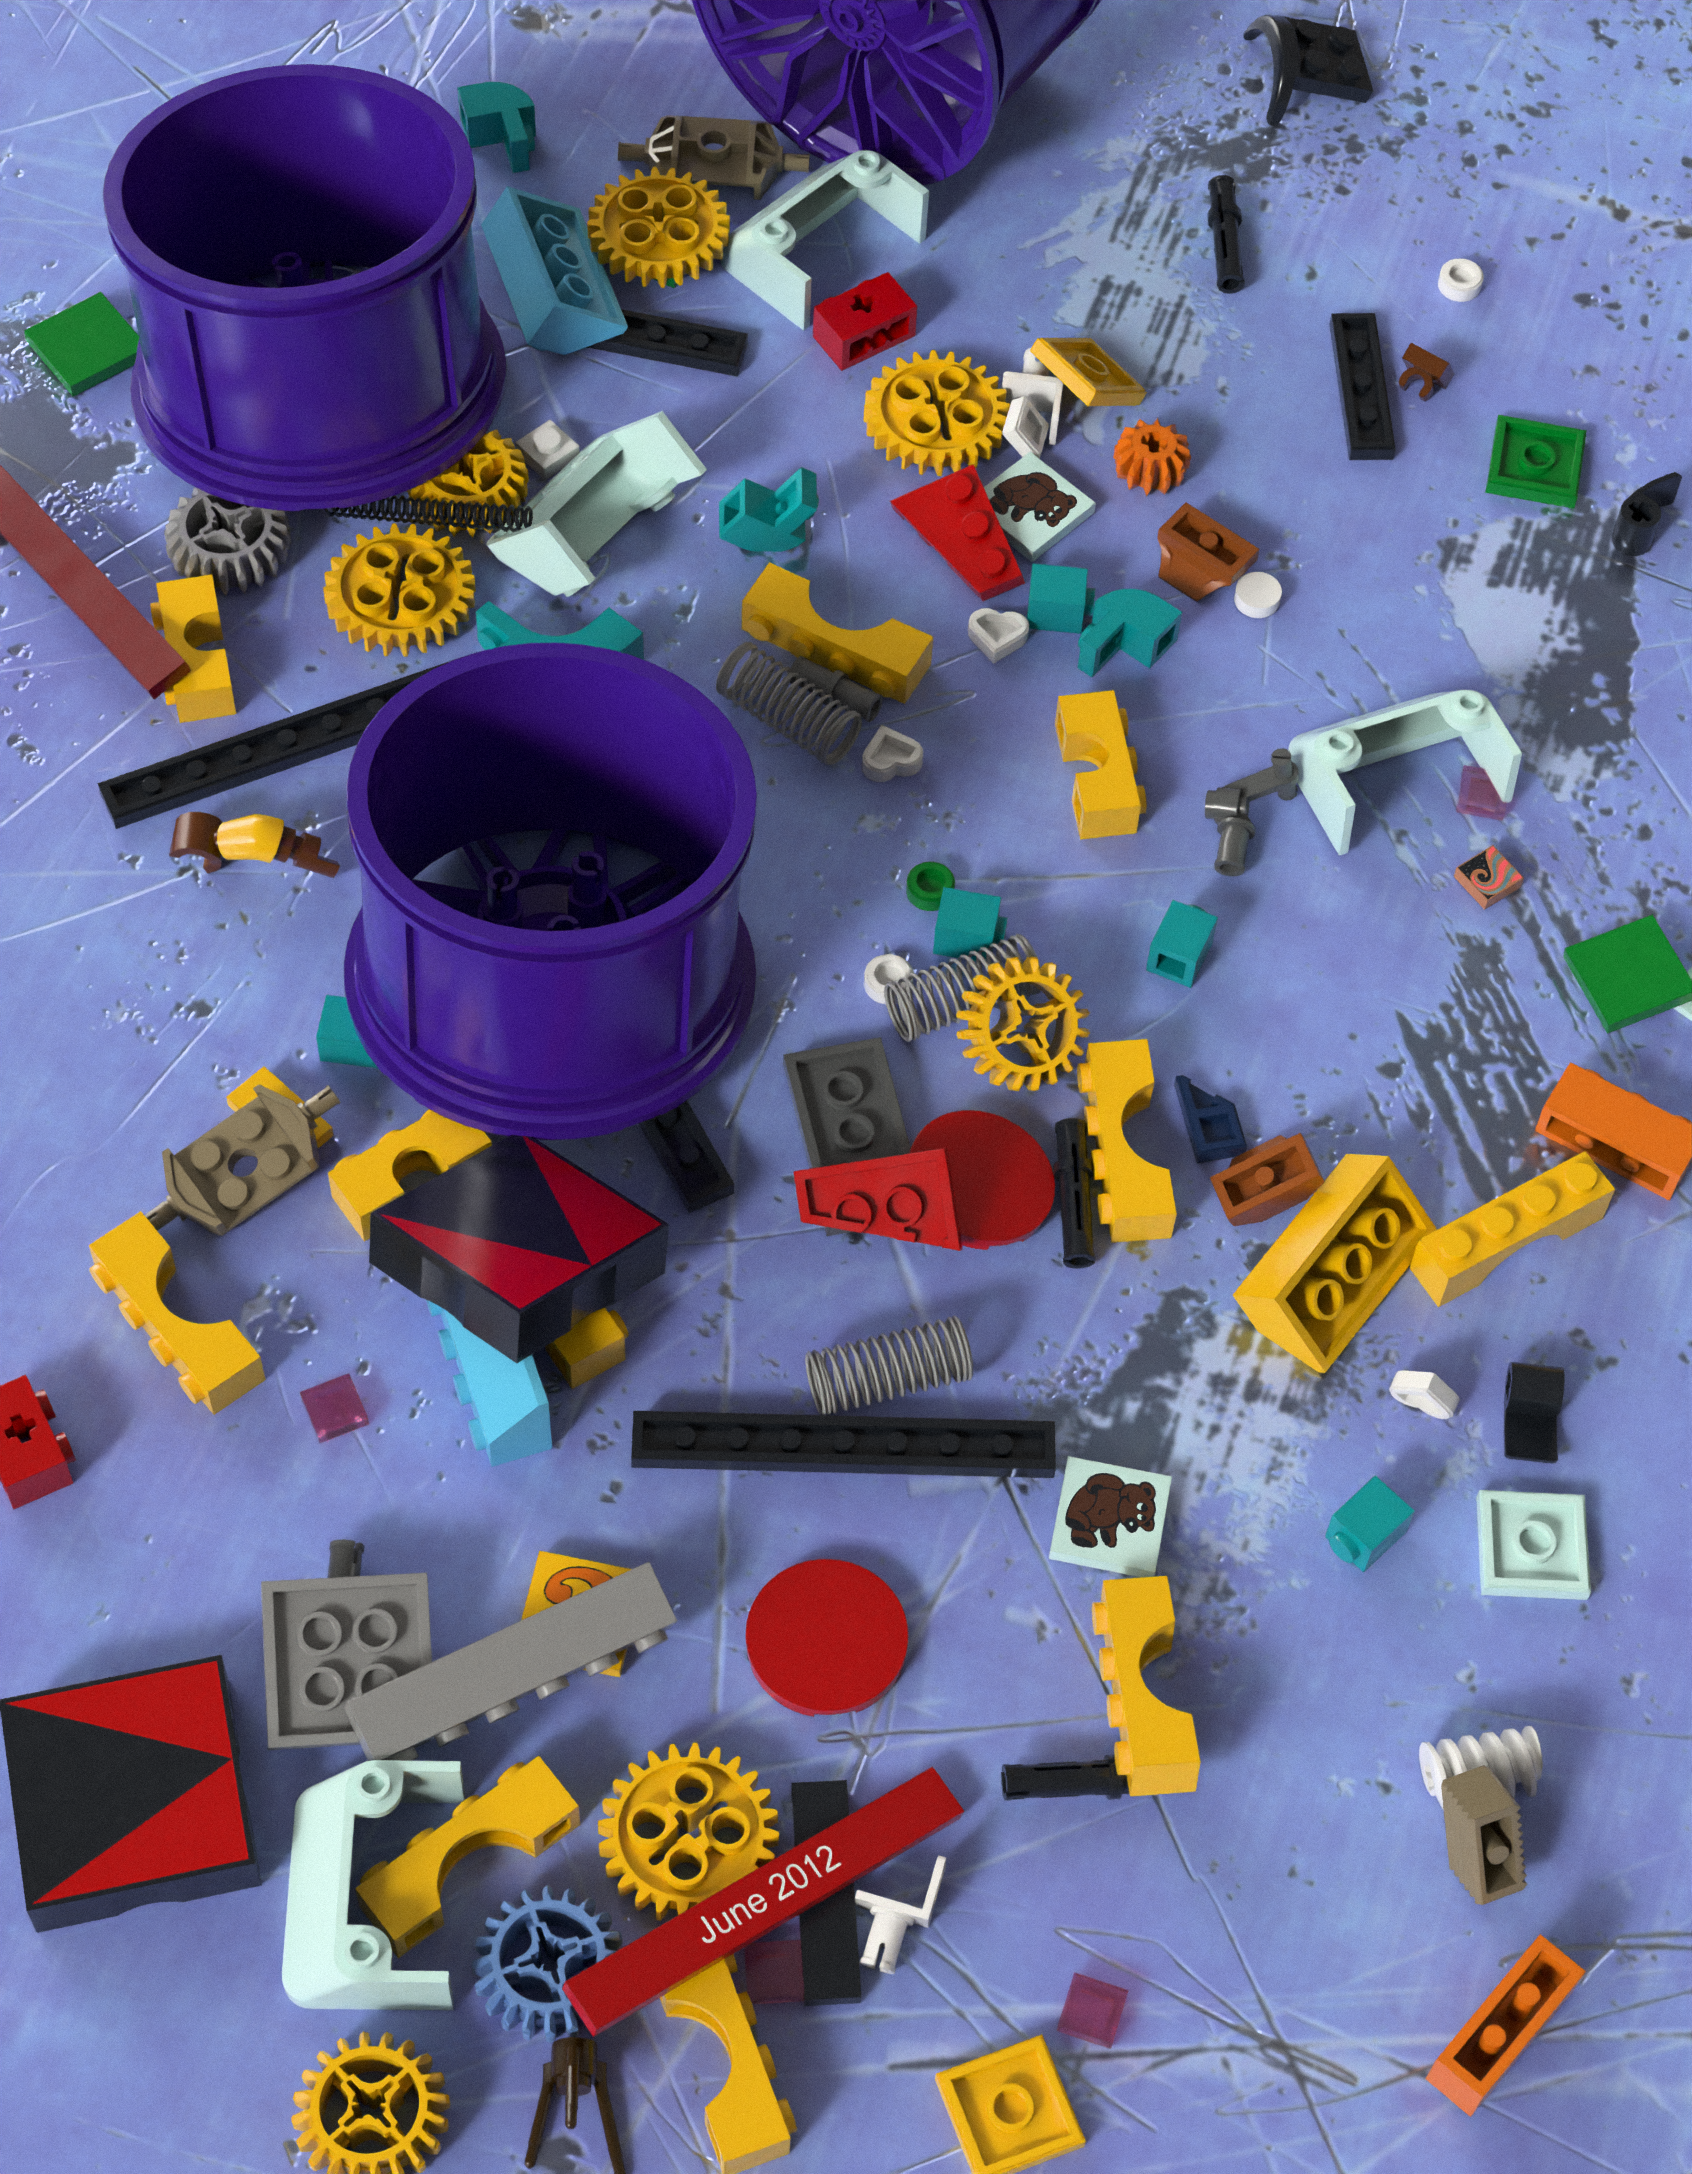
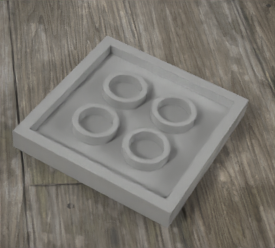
(333, 1644)

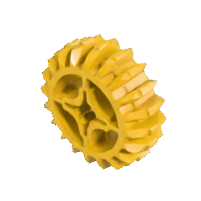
(487, 473)
(1034, 1039)
(386, 2094)

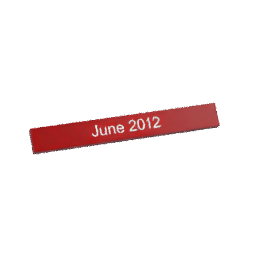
(761, 1901)

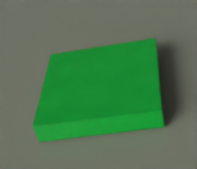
(85, 343)
(1536, 461)
(1629, 973)

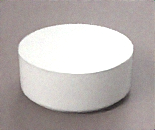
(1460, 280)
(1257, 594)
(883, 970)

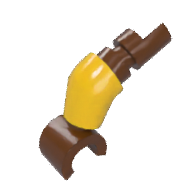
(247, 839)

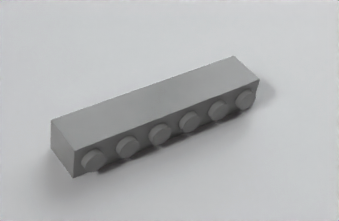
(510, 1665)

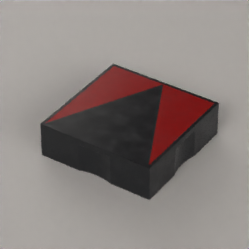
(518, 1244)
(128, 1793)

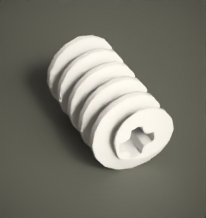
(1511, 1758)

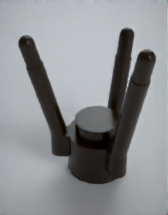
(573, 2072)

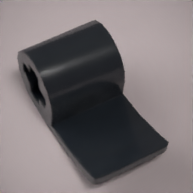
(1642, 513)
(1531, 1411)

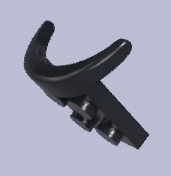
(1311, 60)

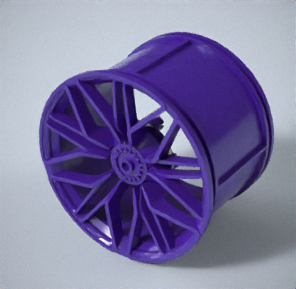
(886, 72)
(318, 382)
(543, 990)

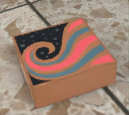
(1488, 877)

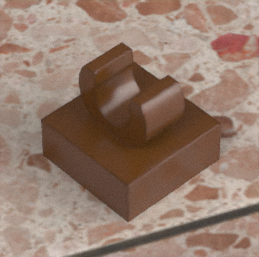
(1426, 367)

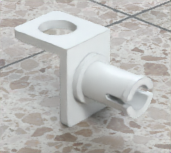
(1037, 387)
(893, 1918)

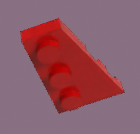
(964, 530)
(886, 1196)

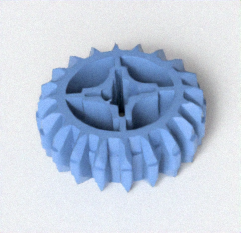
(527, 1970)

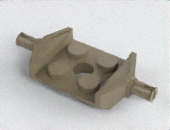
(747, 158)
(267, 1128)

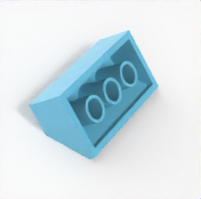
(551, 273)
(503, 1394)

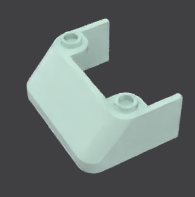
(759, 245)
(594, 500)
(1392, 732)
(323, 1956)

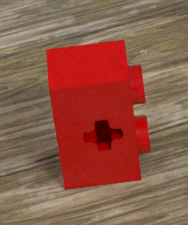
(864, 321)
(37, 1465)

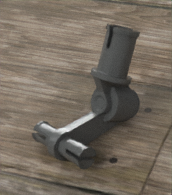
(1231, 807)

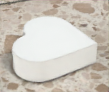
(997, 633)
(891, 755)
(1424, 1392)

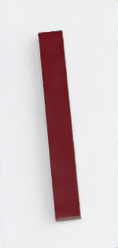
(87, 591)

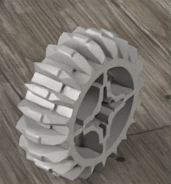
(220, 540)

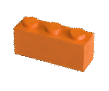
(1618, 1130)
(1505, 2025)

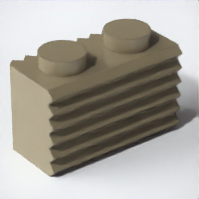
(1483, 1835)

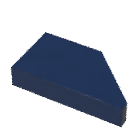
(1210, 1123)

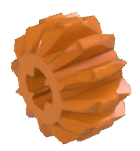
(1152, 456)

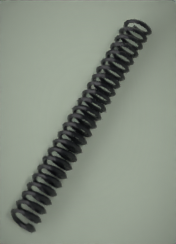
(439, 513)

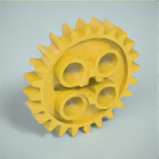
(658, 227)
(910, 427)
(369, 578)
(655, 1799)

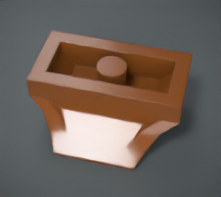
(1201, 553)
(1267, 1180)

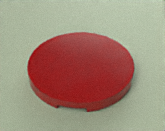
(997, 1176)
(826, 1637)

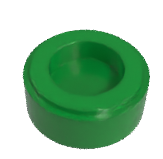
(926, 885)

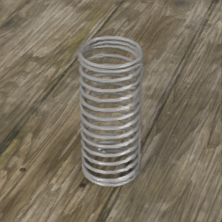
(828, 734)
(906, 1001)
(822, 1386)

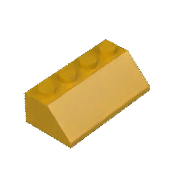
(1335, 1260)

